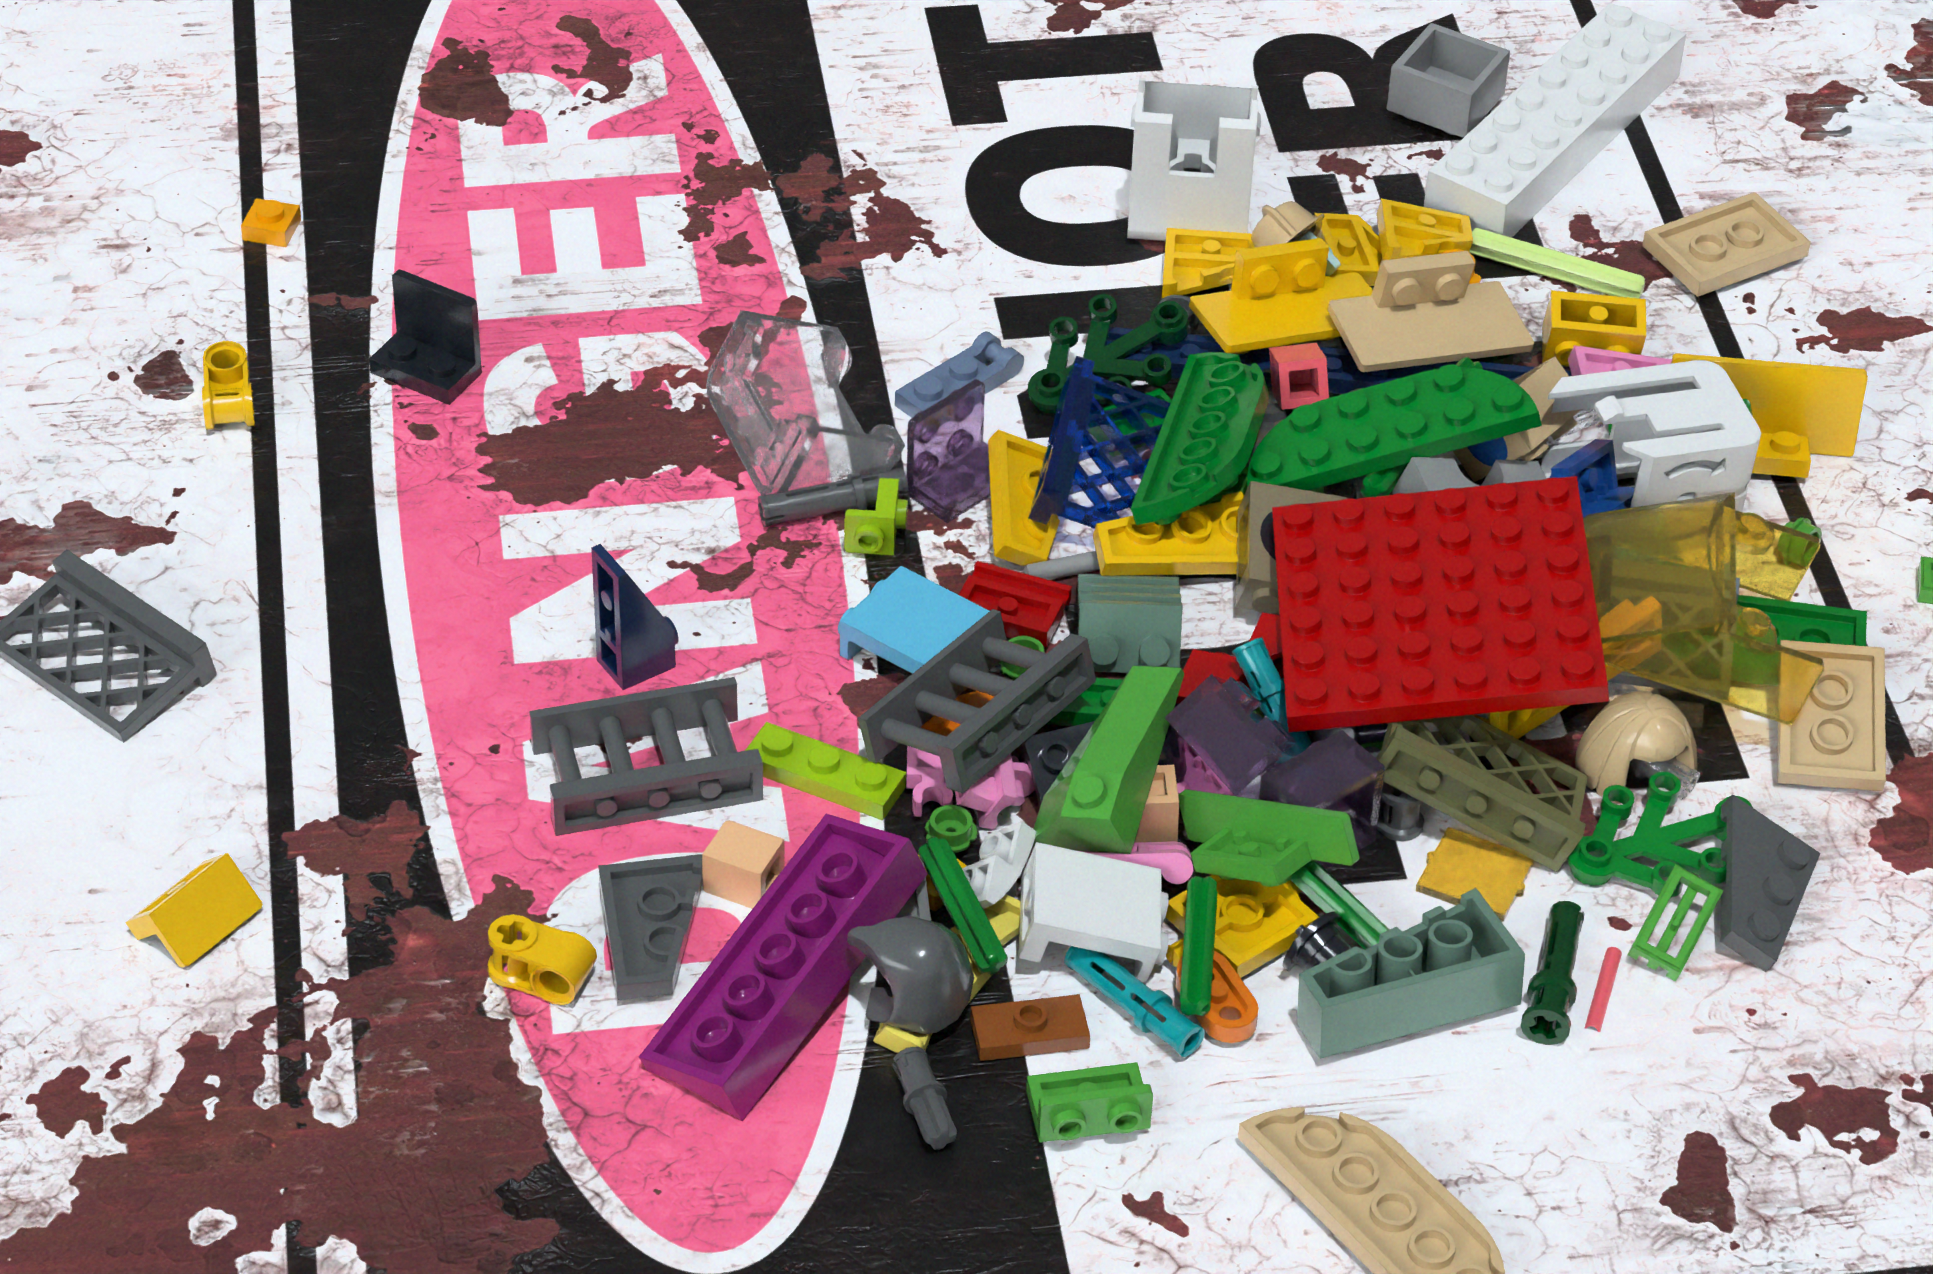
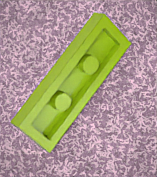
(828, 771)

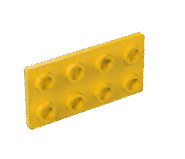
(1277, 298)
(1797, 409)

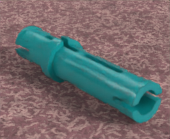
(1267, 686)
(1176, 1030)

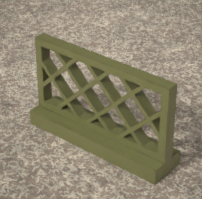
(1488, 800)

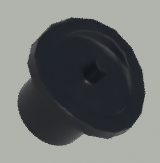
(1316, 943)

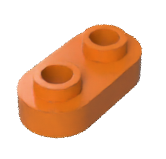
(1232, 1007)

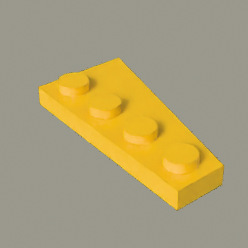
(1192, 545)

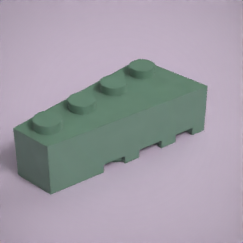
(1413, 979)

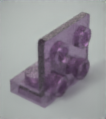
(948, 454)

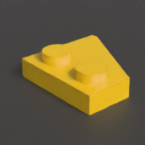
(1419, 230)
(1352, 244)
(1200, 259)

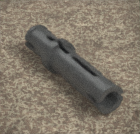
(821, 499)

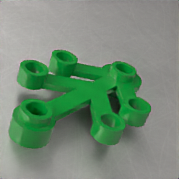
(1601, 858)

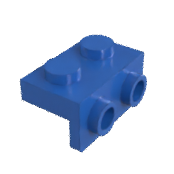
(1596, 477)

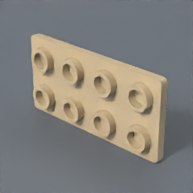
(1429, 315)

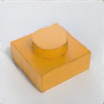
(271, 222)

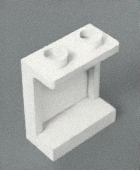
(1092, 906)

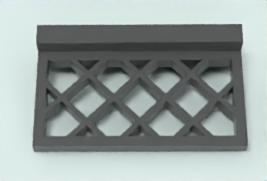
(133, 624)

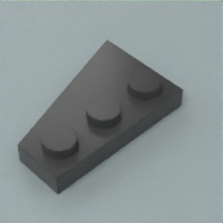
(1763, 882)
(649, 921)

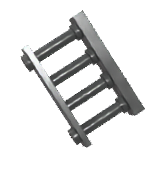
(985, 732)
(653, 791)

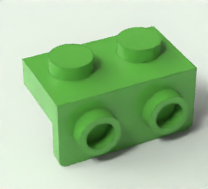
(1089, 1102)

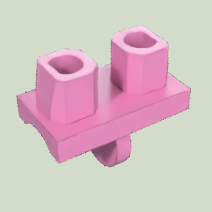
(998, 789)

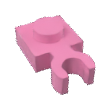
(926, 779)

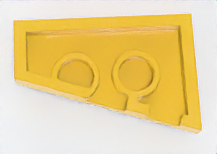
(1013, 482)

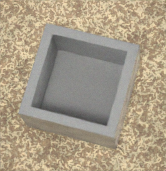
(1448, 80)

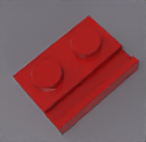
(1026, 602)

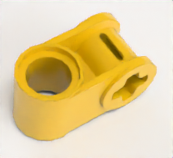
(227, 385)
(543, 963)

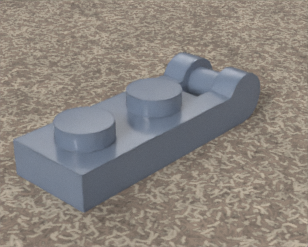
(959, 371)

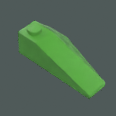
(1108, 777)

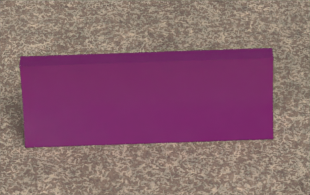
(784, 964)

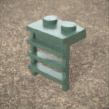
(1130, 620)

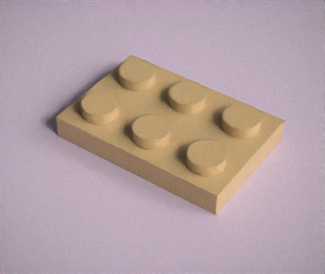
(1726, 244)
(1842, 724)

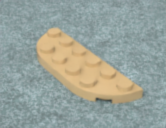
(1371, 1194)

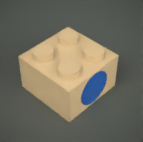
(1529, 443)

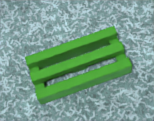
(1657, 955)

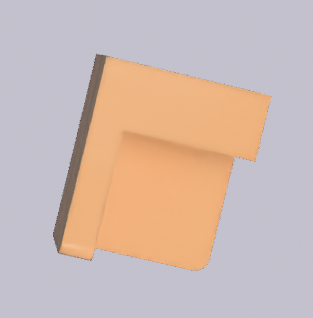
(1161, 809)
(741, 863)

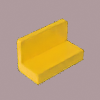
(198, 910)

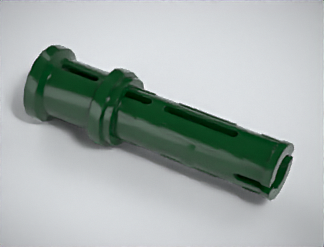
(1552, 987)

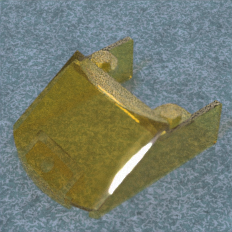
(1671, 606)

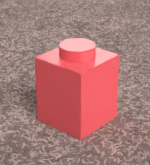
(1298, 375)

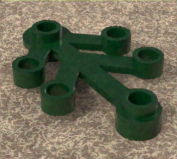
(1167, 325)

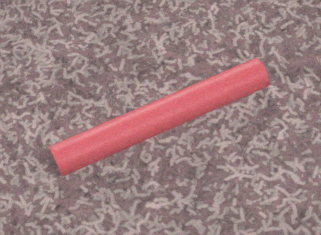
(1603, 988)

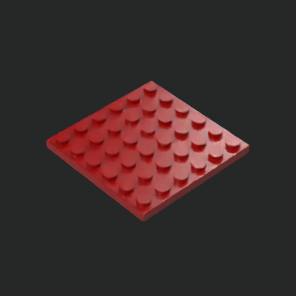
(1437, 605)

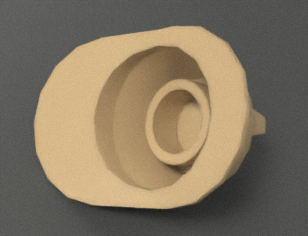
(1285, 224)

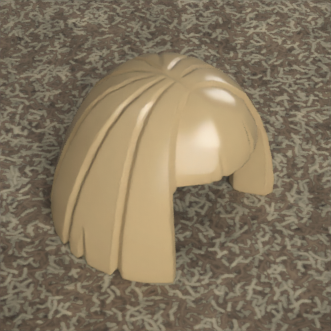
(1633, 727)

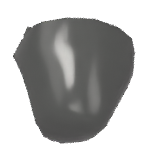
(924, 970)

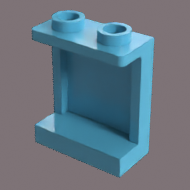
(906, 620)

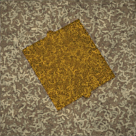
(1470, 863)

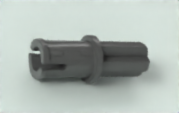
(924, 1097)

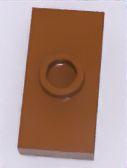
(1030, 1027)

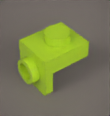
(876, 530)

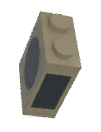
(1255, 542)

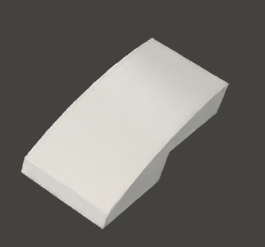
(1000, 862)

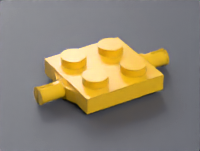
(1251, 922)

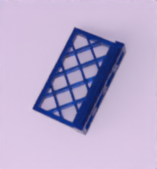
(1070, 433)

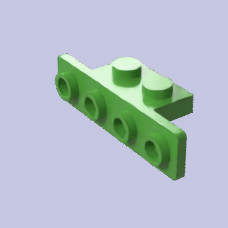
(1262, 837)

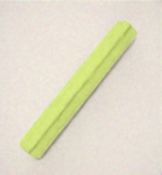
(1556, 264)

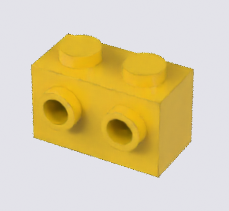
(1592, 322)

